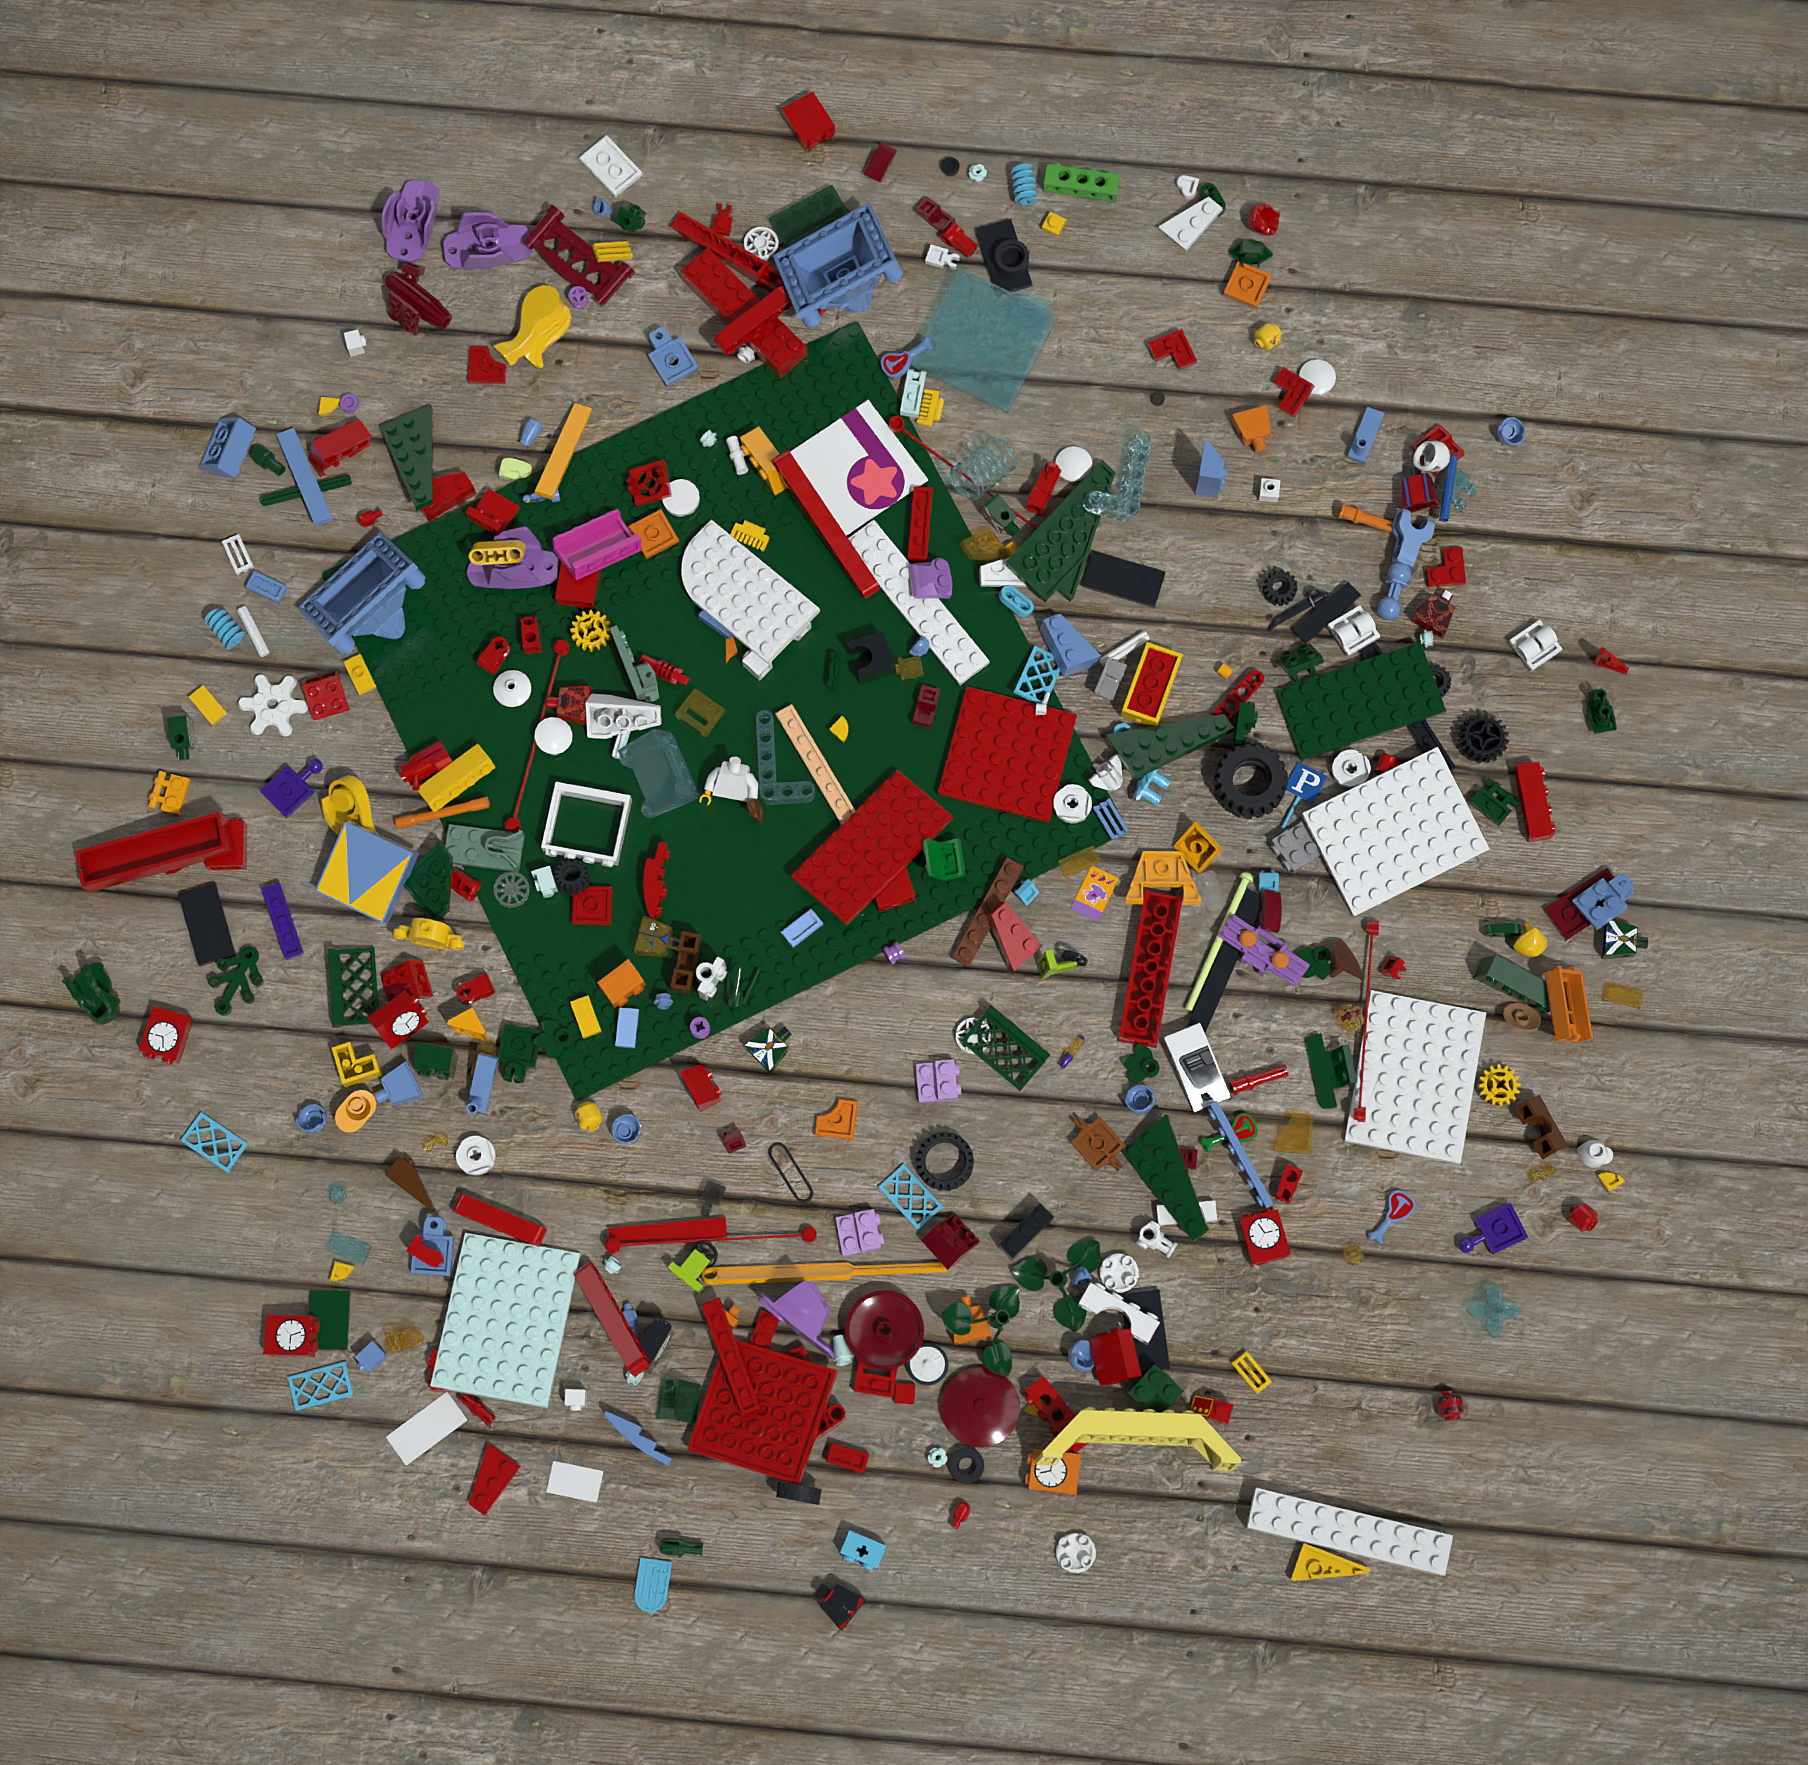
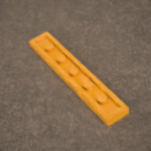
(563, 451)

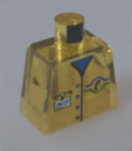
(655, 939)

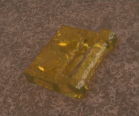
(704, 708)

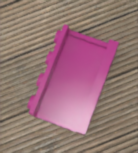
(596, 544)

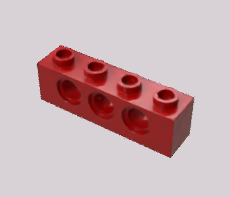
(1044, 1388)

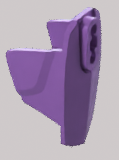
(410, 215)
(491, 239)
(517, 574)
(802, 1311)

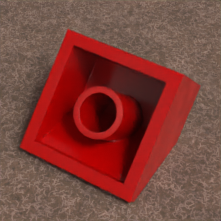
(700, 1087)

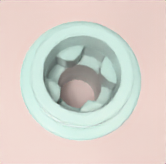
(841, 1351)

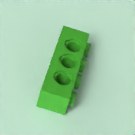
(1072, 187)

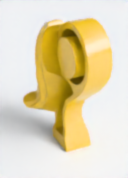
(541, 324)
(347, 802)

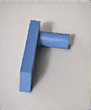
(1365, 435)
(482, 1083)

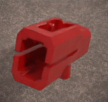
(1043, 488)
(424, 764)

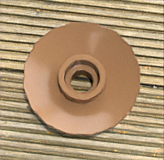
(1522, 1017)

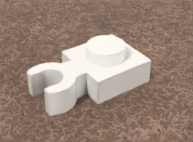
(939, 256)

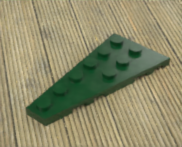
(412, 449)
(1159, 745)
(1163, 1168)

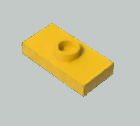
(359, 674)

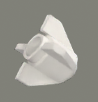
(1108, 775)

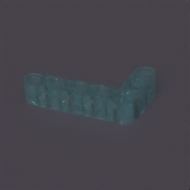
(1128, 484)
(770, 766)

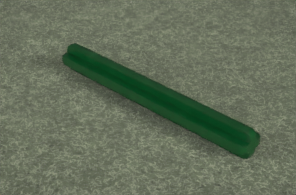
(294, 493)

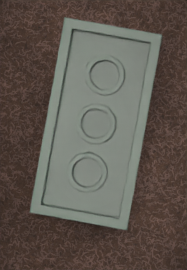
(643, 686)
(485, 848)

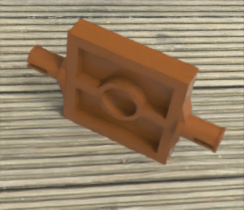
(1098, 1144)

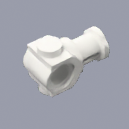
(1158, 1241)

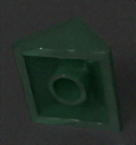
(678, 1401)

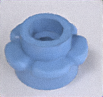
(663, 1001)

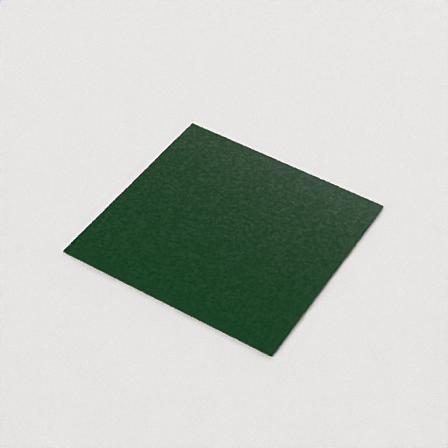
(723, 867)

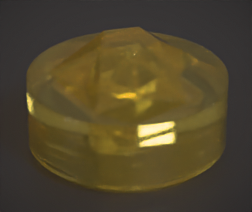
(1353, 1255)

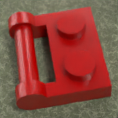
(875, 1384)

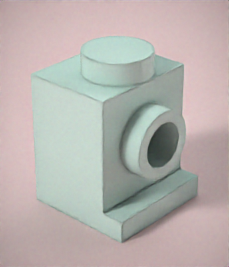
(545, 881)

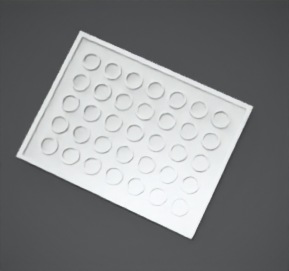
(1395, 831)
(1426, 1076)

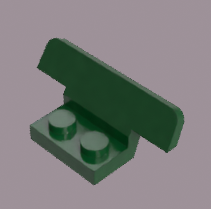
(1330, 1069)

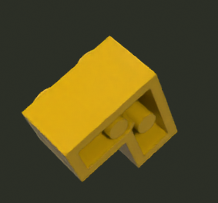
(355, 1070)

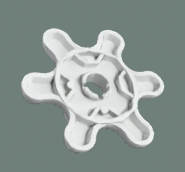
(280, 715)

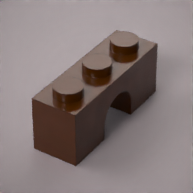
(687, 962)
(1537, 1115)

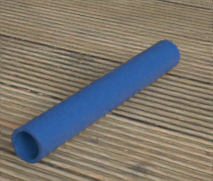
(1448, 489)

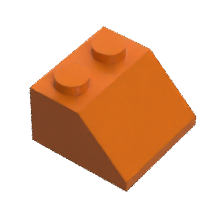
(621, 984)

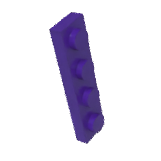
(282, 921)

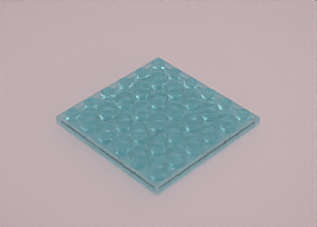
(984, 340)

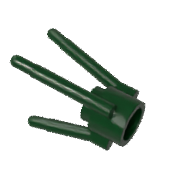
(735, 998)

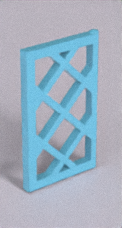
(1024, 678)
(215, 1158)
(894, 1198)
(333, 1396)

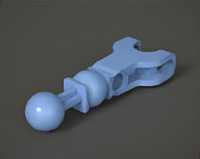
(1403, 560)

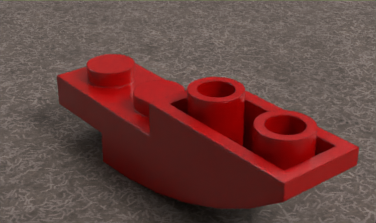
(654, 888)

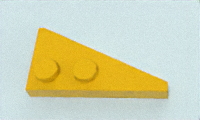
(1317, 1564)

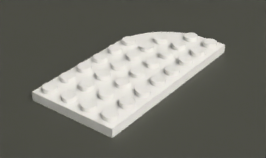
(743, 593)

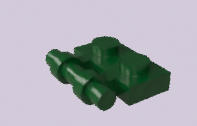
(1490, 805)

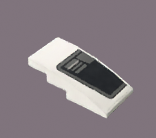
(1196, 1067)

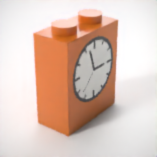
(1054, 1479)

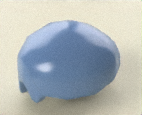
(1511, 431)
(1140, 1099)
(311, 1118)
(626, 1129)
(1081, 1356)

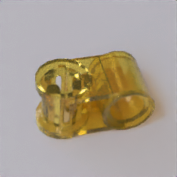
(399, 1340)

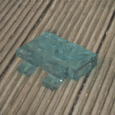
(1461, 482)

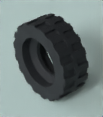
(798, 1493)

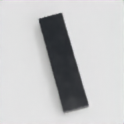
(1326, 613)

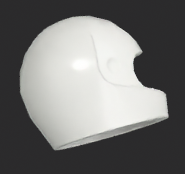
(1435, 456)

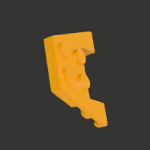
(1162, 870)

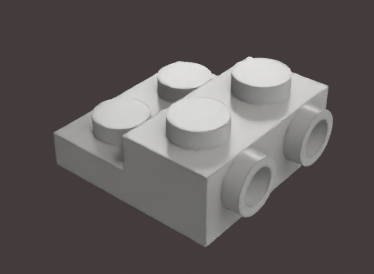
(1295, 848)

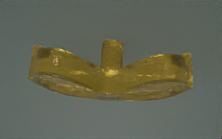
(442, 1140)
(1537, 1175)

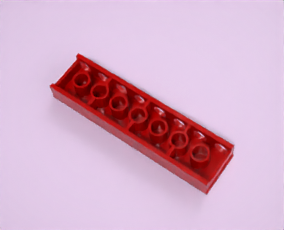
(1150, 969)

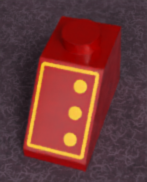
(1212, 1409)

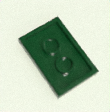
(333, 1314)

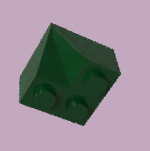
(435, 1061)
(1155, 1390)

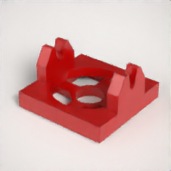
(634, 488)

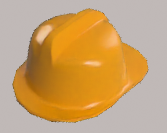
(355, 1111)

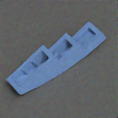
(633, 1434)

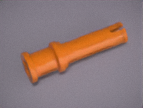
(1357, 516)

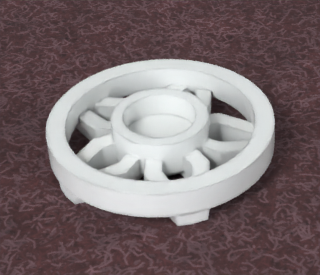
(761, 243)
(973, 1039)

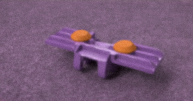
(1261, 956)

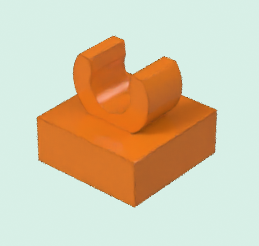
(732, 1314)

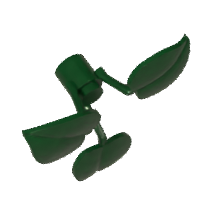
(1032, 1273)
(1007, 1304)

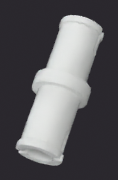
(737, 455)

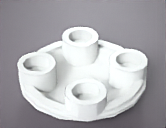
(1320, 374)
(1074, 463)
(553, 735)
(1119, 1273)
(1076, 1552)

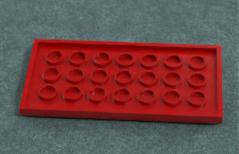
(871, 847)

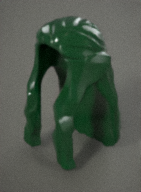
(94, 993)

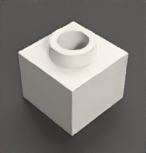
(355, 342)
(1269, 495)
(575, 1399)

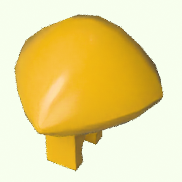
(1531, 942)

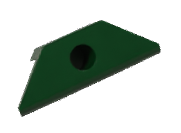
(1250, 252)

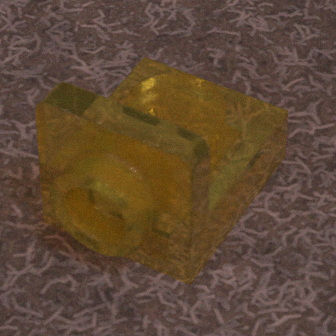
(909, 668)

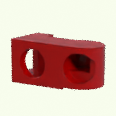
(530, 635)
(1288, 1183)
(431, 1257)

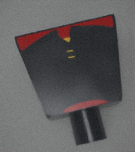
(839, 1604)

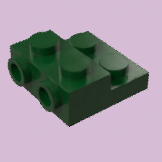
(1245, 722)

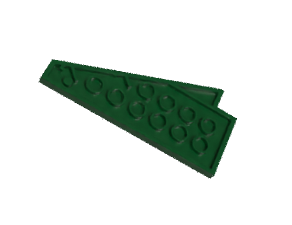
(1060, 545)

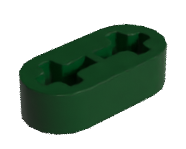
(1216, 196)
(1503, 930)

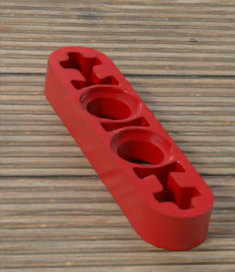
(1235, 698)

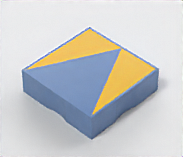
(366, 872)

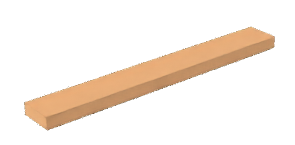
(815, 763)

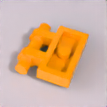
(175, 794)

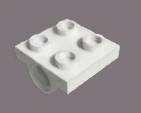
(1354, 630)
(1536, 645)
(708, 985)

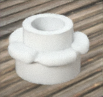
(746, 354)

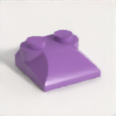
(931, 579)

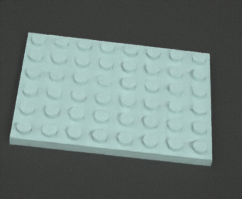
(505, 1320)

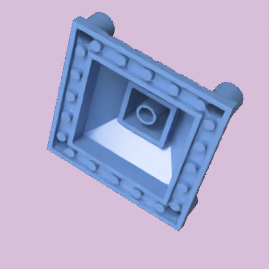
(838, 265)
(364, 595)

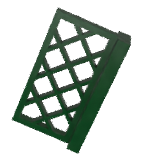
(336, 985)
(1015, 1034)

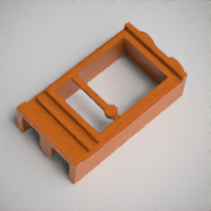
(1580, 1026)

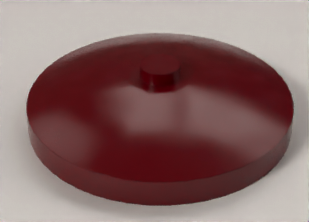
(884, 1330)
(980, 1407)

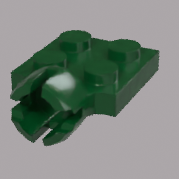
(518, 1052)

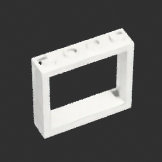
(589, 794)

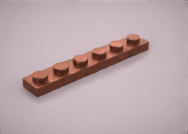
(980, 924)

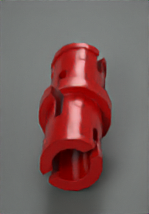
(477, 1408)

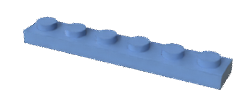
(1243, 1162)

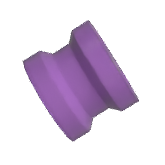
(577, 293)
(894, 953)
(702, 1030)

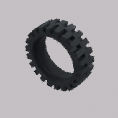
(939, 1138)

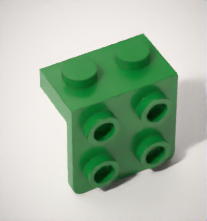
(944, 859)

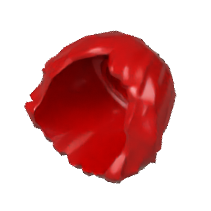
(1263, 219)

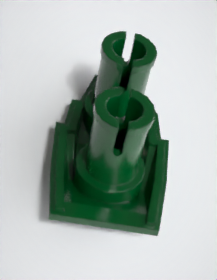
(1600, 712)

